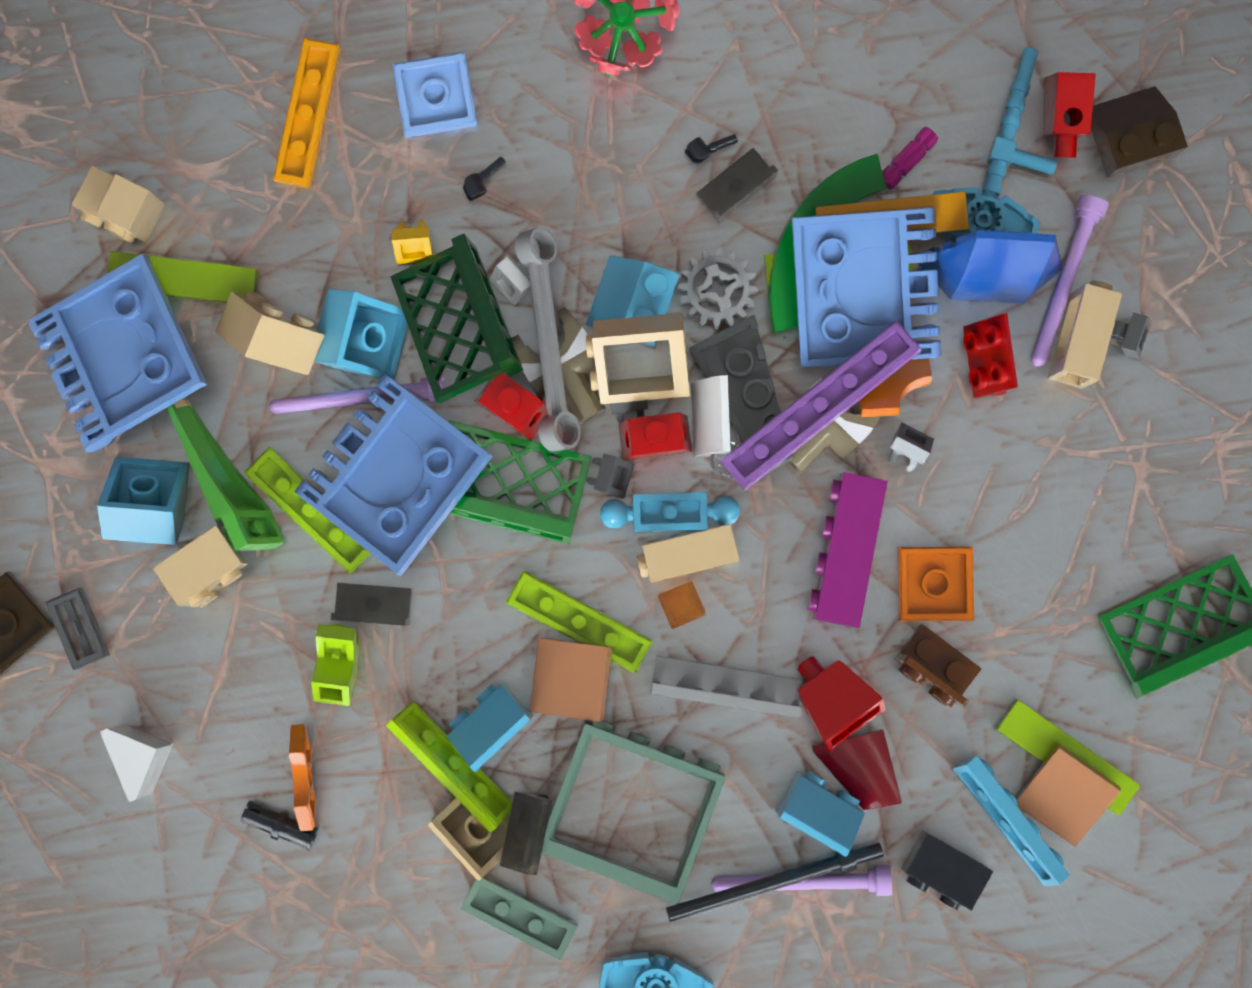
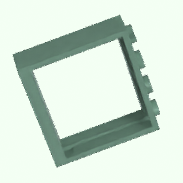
(615, 869)

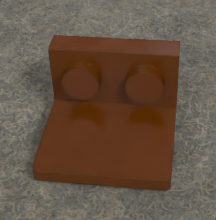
(939, 665)

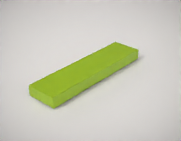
(195, 278)
(279, 482)
(578, 620)
(1041, 737)
(442, 759)

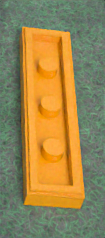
(307, 113)
(949, 209)

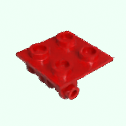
(990, 356)

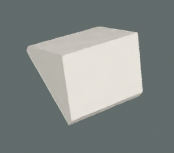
(136, 758)

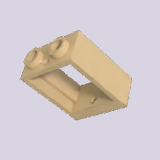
(638, 330)
(1085, 334)
(688, 554)

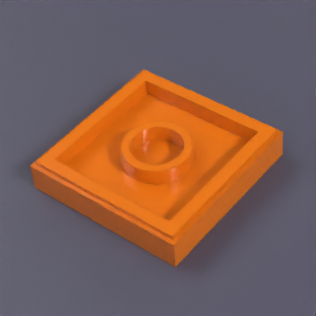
(935, 584)

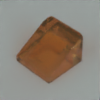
(682, 604)

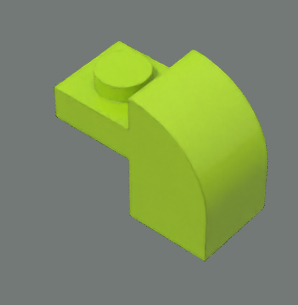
(335, 664)

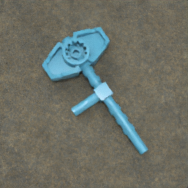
(985, 209)
(643, 971)

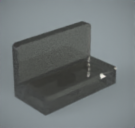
(736, 185)
(372, 604)
(526, 832)

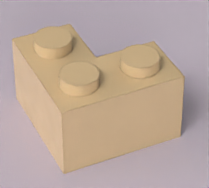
(120, 204)
(267, 335)
(201, 569)

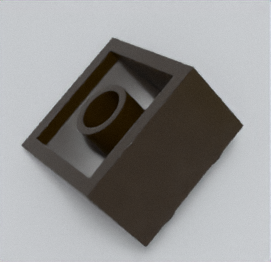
(1136, 131)

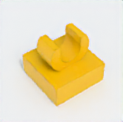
(411, 244)

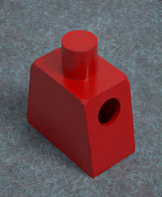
(1070, 94)
(512, 405)
(655, 436)
(837, 700)

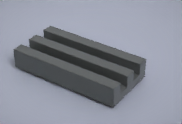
(90, 621)

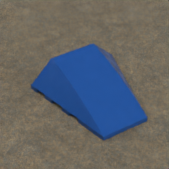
(996, 265)

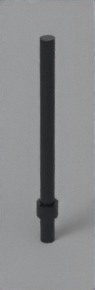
(775, 882)

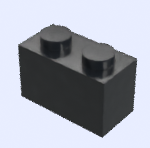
(946, 871)

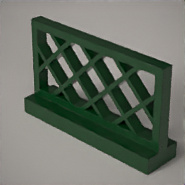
(486, 314)

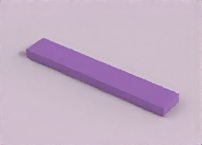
(820, 405)

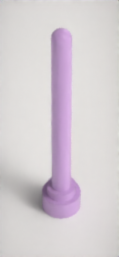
(1089, 210)
(346, 398)
(876, 880)

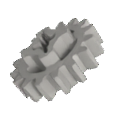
(736, 281)

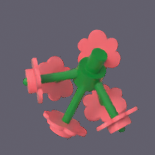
(623, 15)

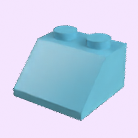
(633, 290)
(361, 334)
(144, 500)
(489, 726)
(820, 812)

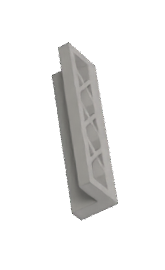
(726, 686)

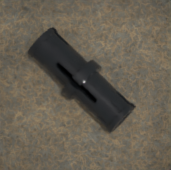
(277, 825)

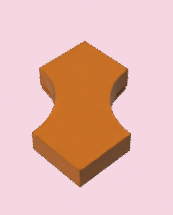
(886, 397)
(301, 763)

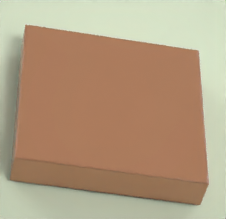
(571, 679)
(1067, 795)

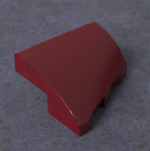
(863, 769)

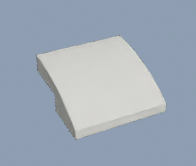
(710, 416)

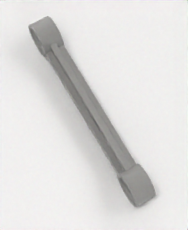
(547, 339)

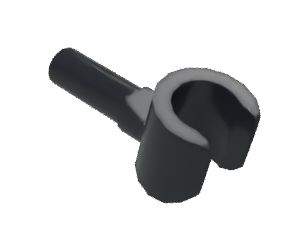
(699, 151)
(474, 185)

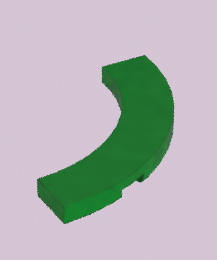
(842, 187)

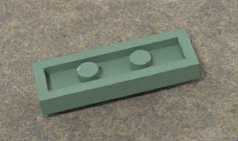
(519, 917)

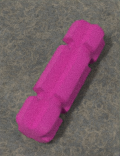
(909, 157)

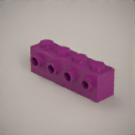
(849, 549)

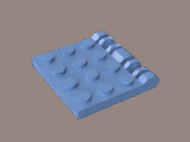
(859, 282)
(119, 352)
(398, 477)

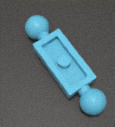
(669, 512)

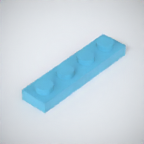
(1019, 831)

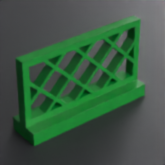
(516, 516)
(1192, 658)

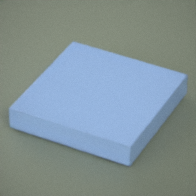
(434, 95)

